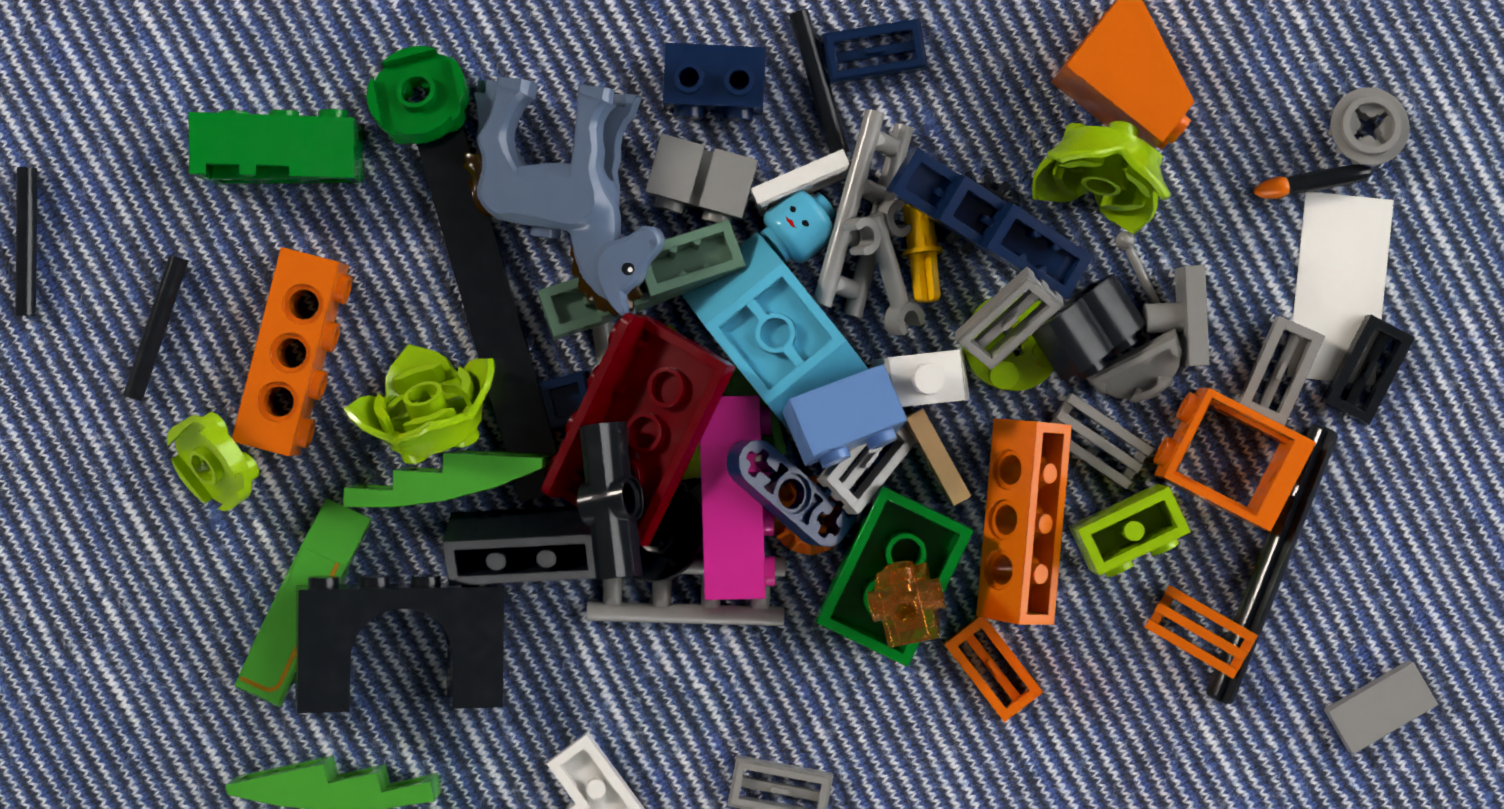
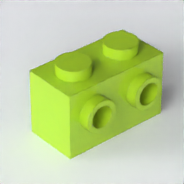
(1129, 530)

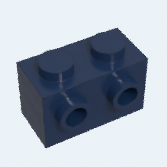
(714, 80)

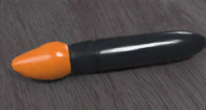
(1280, 186)

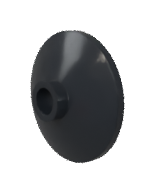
(685, 540)

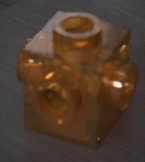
(907, 603)

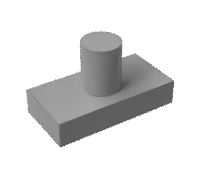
(1185, 315)

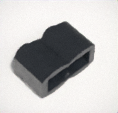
(1088, 328)

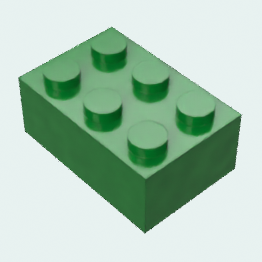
(889, 532)

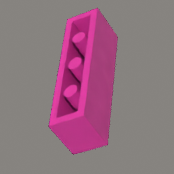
(731, 517)

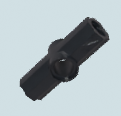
(610, 500)

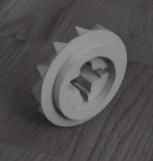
(1369, 104)

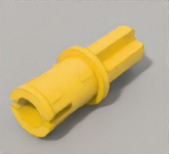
(923, 253)

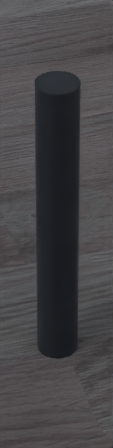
(818, 81)
(26, 241)
(155, 327)

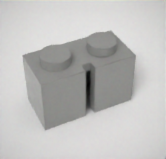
(700, 180)

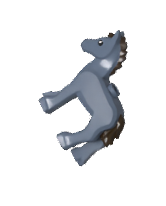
(565, 196)

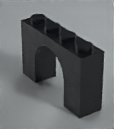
(334, 613)

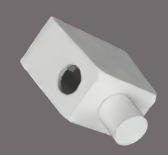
(928, 377)

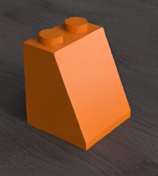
(1128, 75)

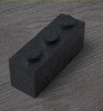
(518, 546)

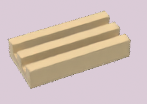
(937, 457)

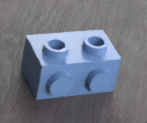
(845, 416)

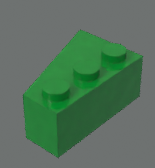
(276, 147)

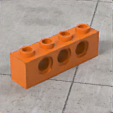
(257, 419)
(1023, 521)

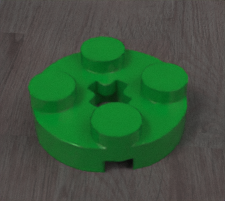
(421, 121)

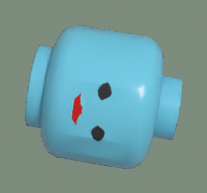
(798, 226)

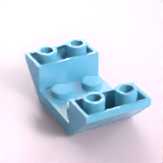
(773, 328)

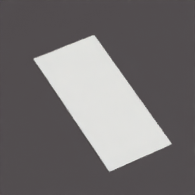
(1340, 275)

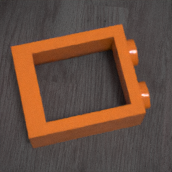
(1277, 479)

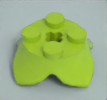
(1109, 164)
(426, 404)

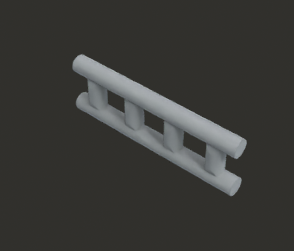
(856, 188)
(662, 611)

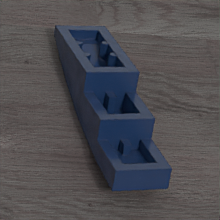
(988, 221)

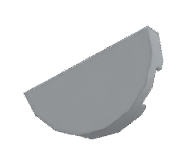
(1141, 371)

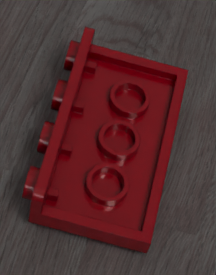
(666, 397)

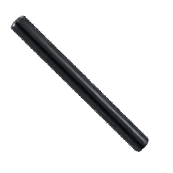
(1274, 560)

